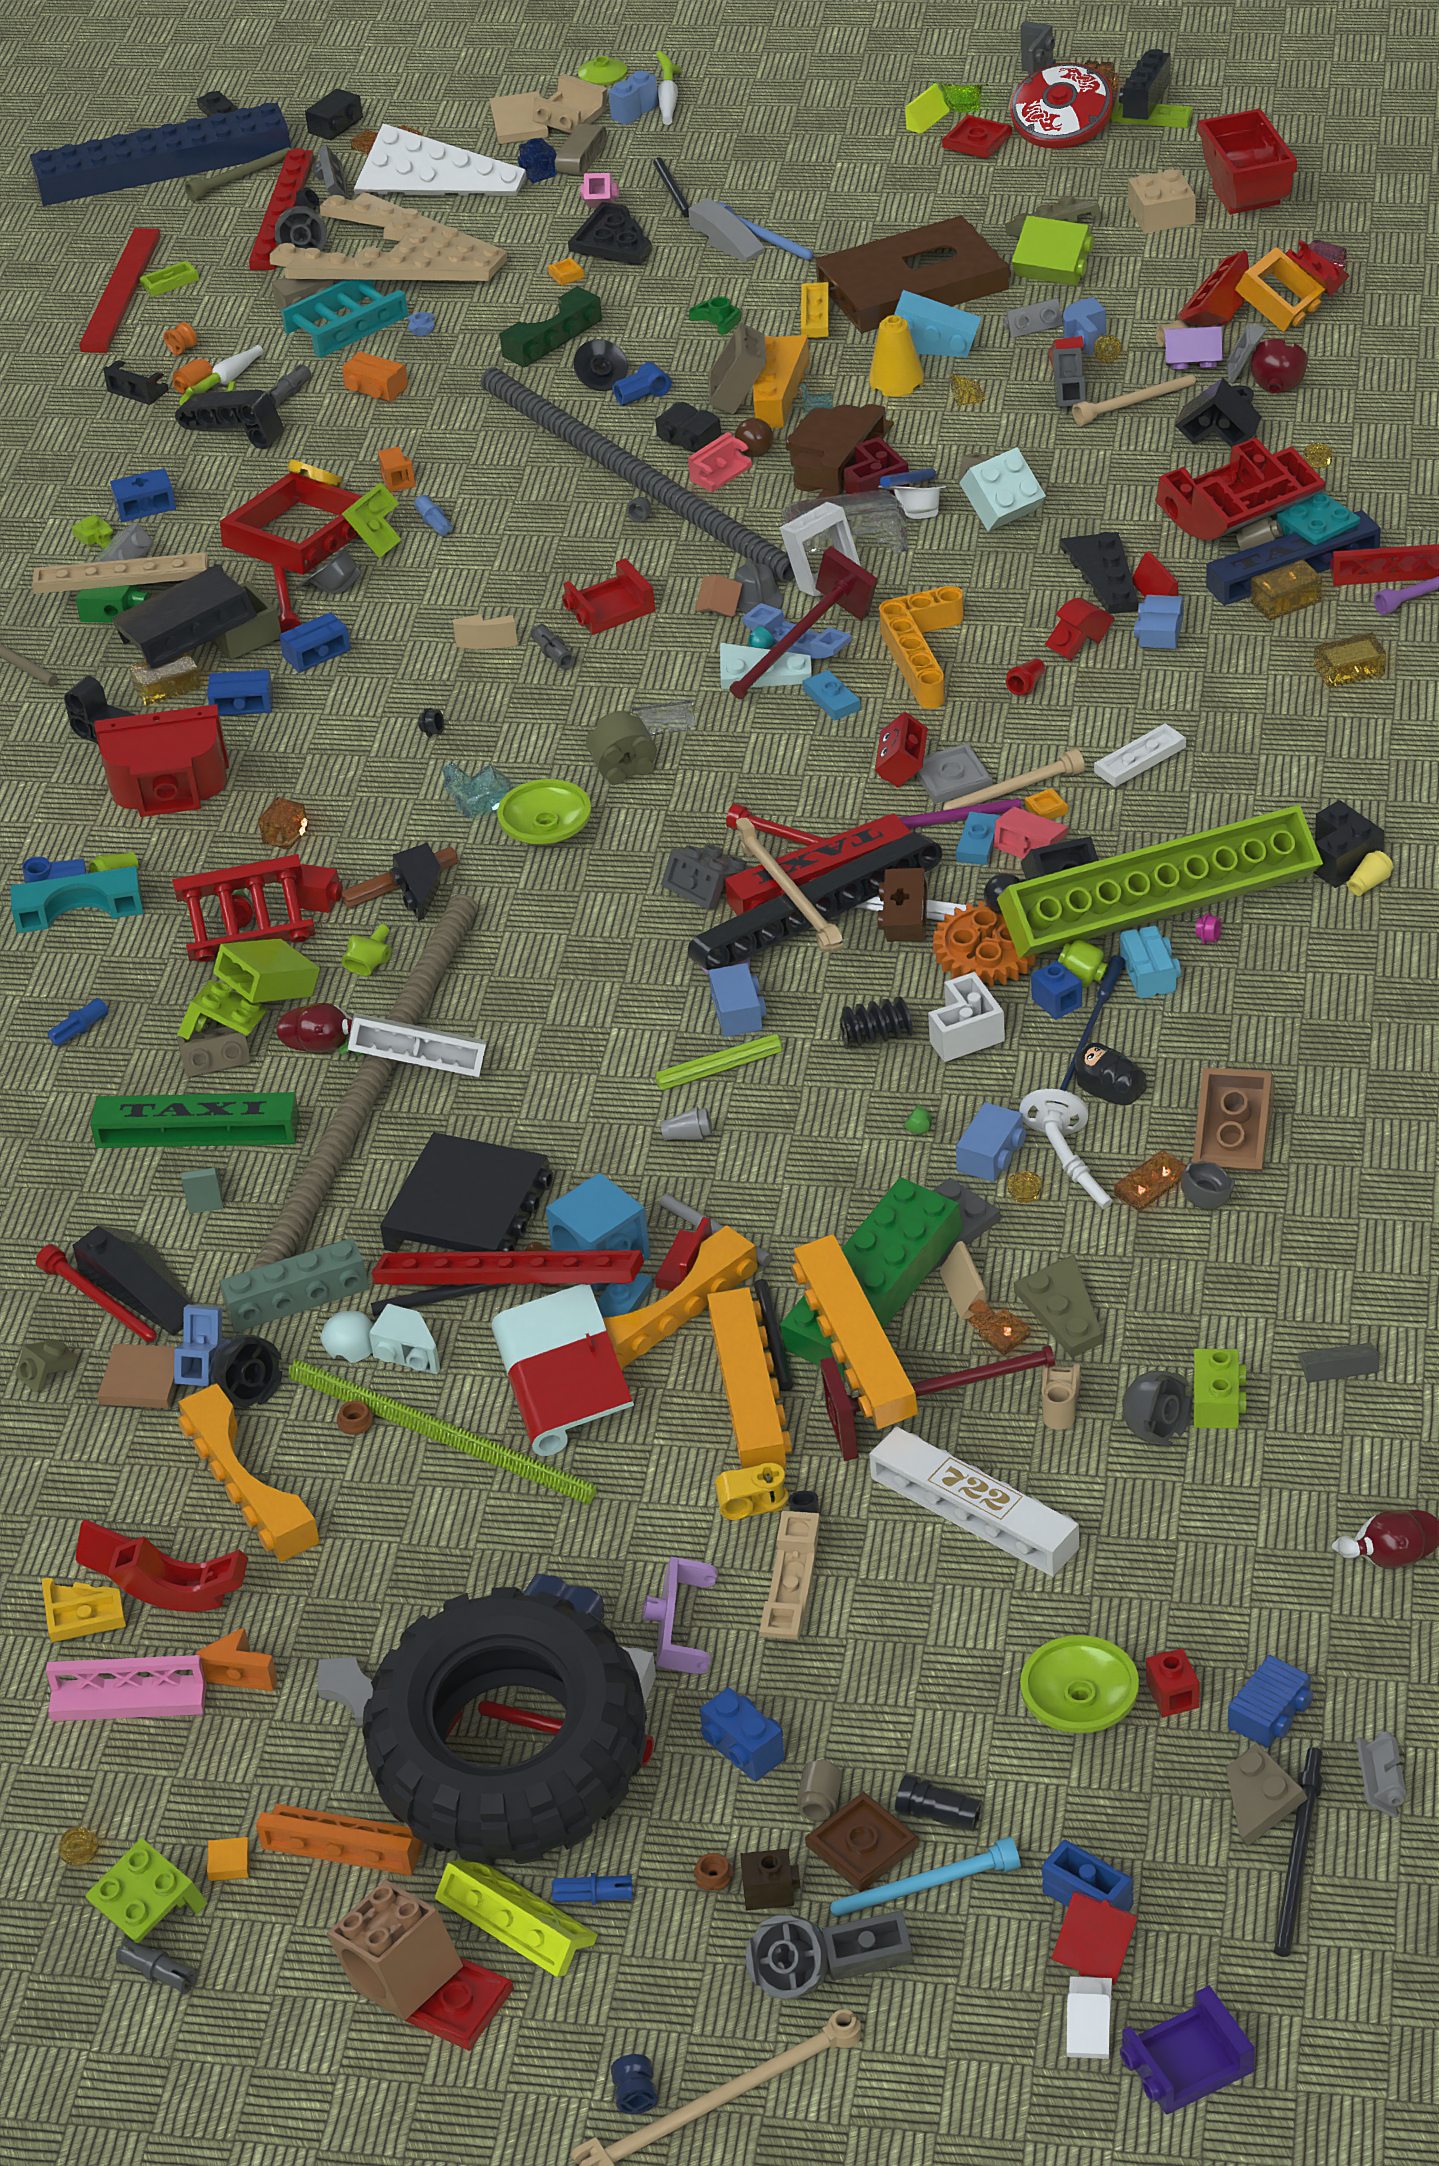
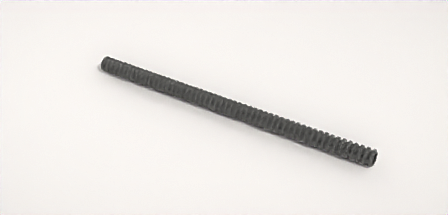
(638, 473)

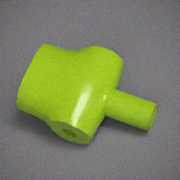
(367, 953)

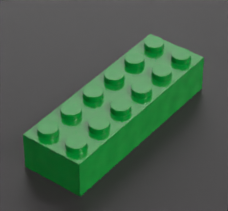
(889, 1259)

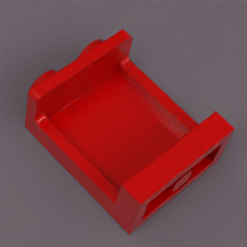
(612, 600)

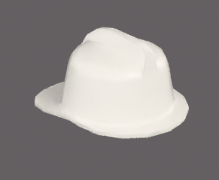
(918, 502)

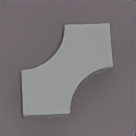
(344, 1682)

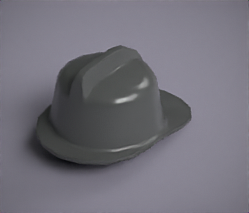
(336, 575)
(757, 587)

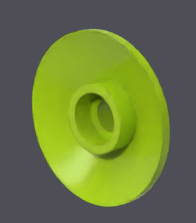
(602, 70)

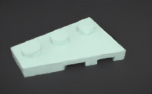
(739, 660)

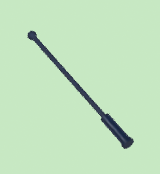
(1116, 964)

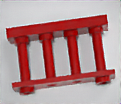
(253, 878)

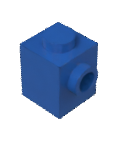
(1056, 990)

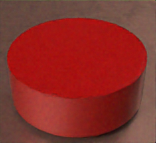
(242, 910)

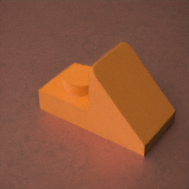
(232, 1663)

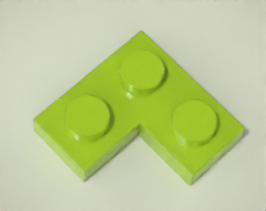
(368, 519)

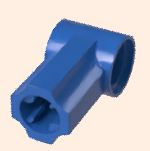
(646, 381)
(41, 869)

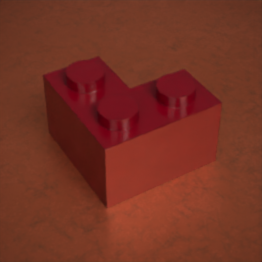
(873, 461)

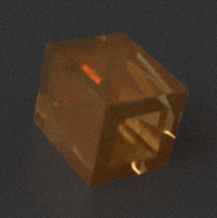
(283, 823)

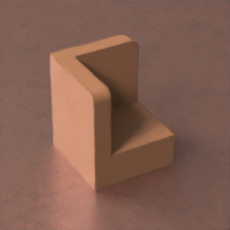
(718, 595)

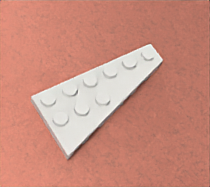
(429, 167)

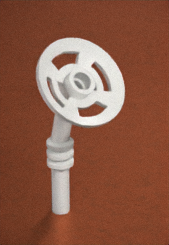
(1054, 1121)

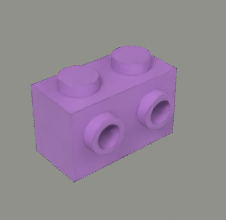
(1193, 346)

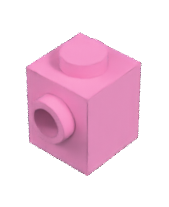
(599, 189)

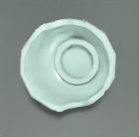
(347, 1335)

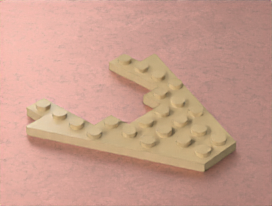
(424, 251)

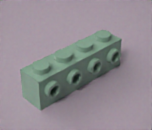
(294, 1284)

